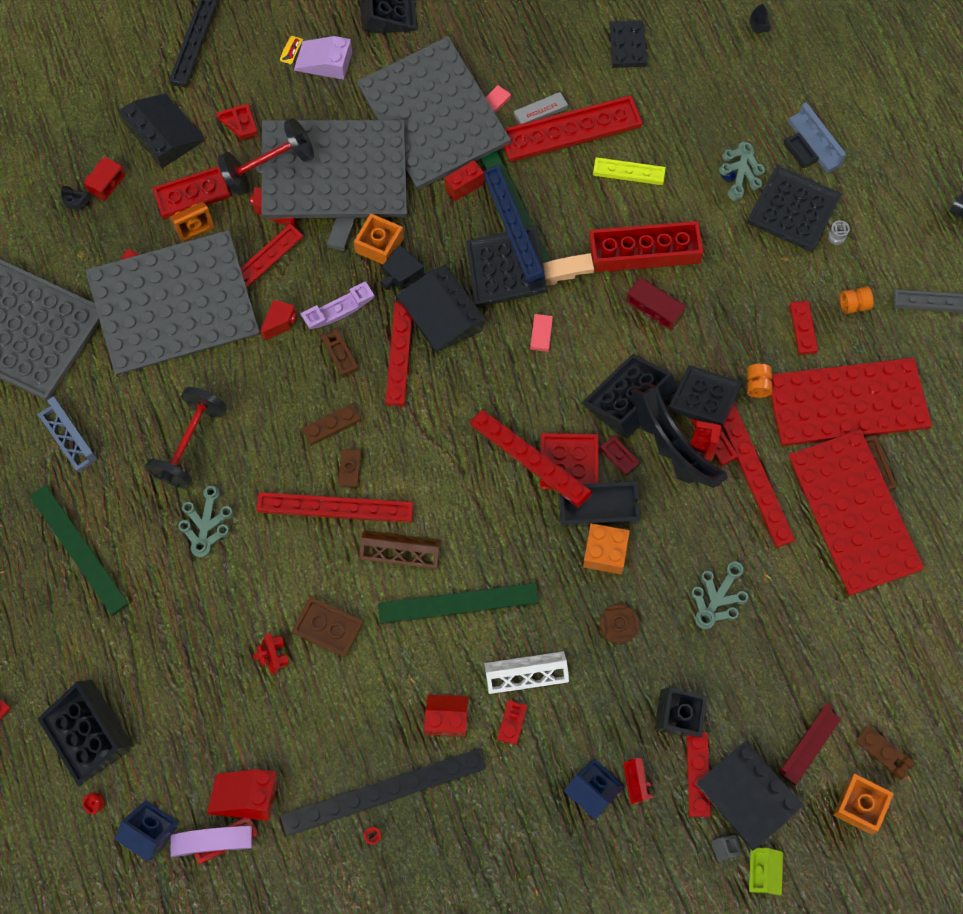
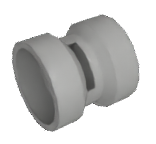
(838, 232)

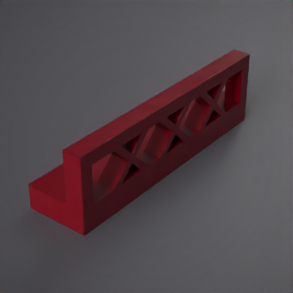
(809, 745)

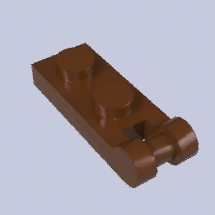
(339, 352)
(884, 752)

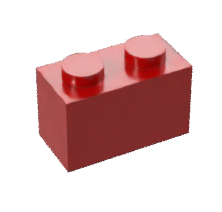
(104, 178)
(464, 180)

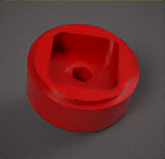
(93, 803)

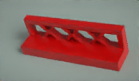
(708, 442)

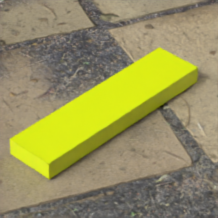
(629, 171)

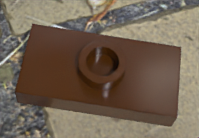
(349, 468)

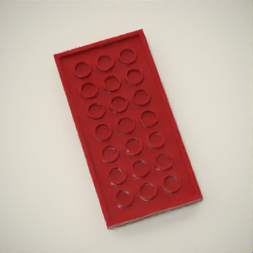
(844, 399)
(855, 513)

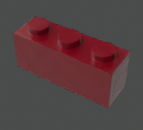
(655, 303)

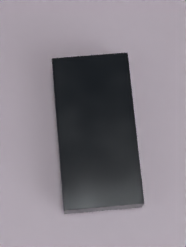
(801, 150)

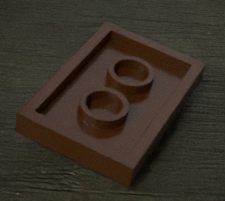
(327, 627)

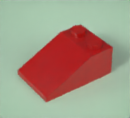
(244, 794)

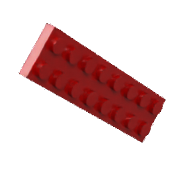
(572, 128)

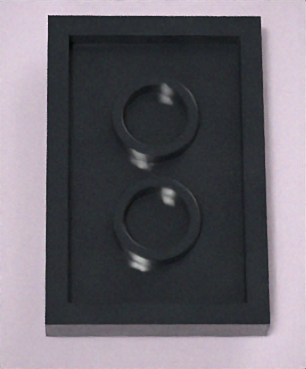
(627, 44)

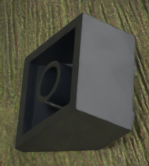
(680, 712)

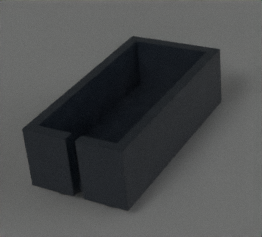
(606, 506)

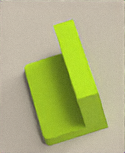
(766, 871)

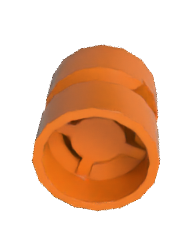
(860, 300)
(759, 380)

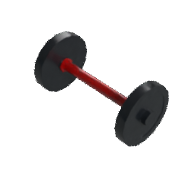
(235, 173)
(203, 404)

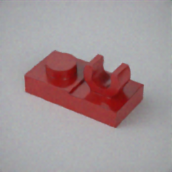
(512, 722)
(635, 781)

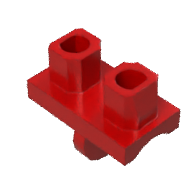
(267, 653)

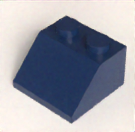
(594, 788)
(146, 830)

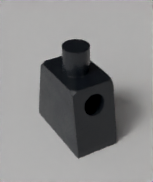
(401, 270)

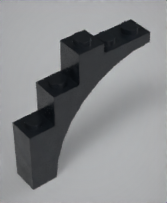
(655, 419)

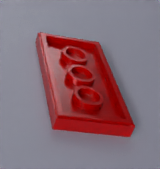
(182, 193)

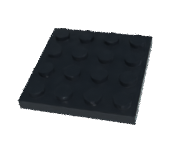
(794, 208)
(497, 272)

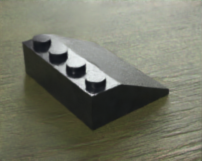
(388, 16)
(161, 128)
(441, 309)
(613, 398)
(84, 731)
(749, 795)

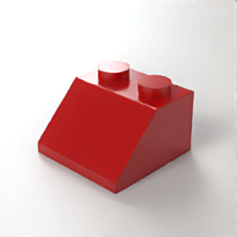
(446, 715)

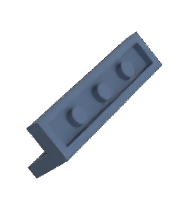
(818, 138)
(80, 443)

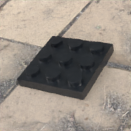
(705, 396)

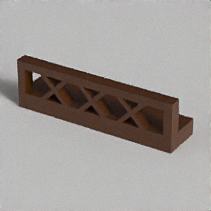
(402, 543)

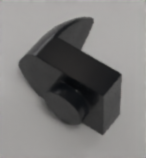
(759, 20)
(74, 199)

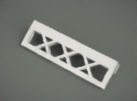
(526, 665)

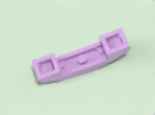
(339, 308)
(211, 840)

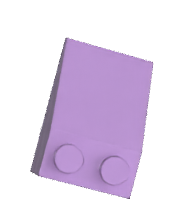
(325, 57)

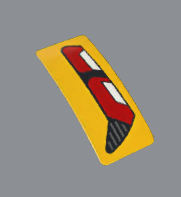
(291, 49)

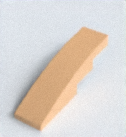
(567, 268)

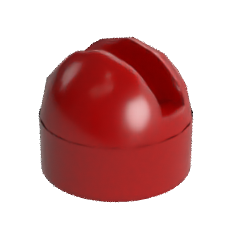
(374, 839)

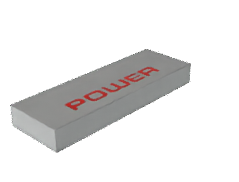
(541, 109)

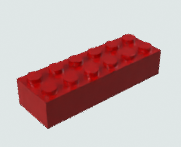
(645, 246)

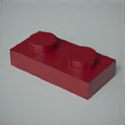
(619, 455)

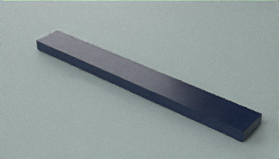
(513, 224)

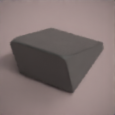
(726, 847)

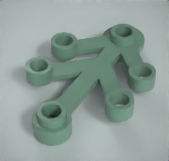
(745, 152)
(206, 523)
(718, 599)

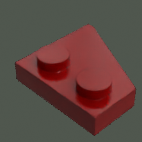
(239, 121)

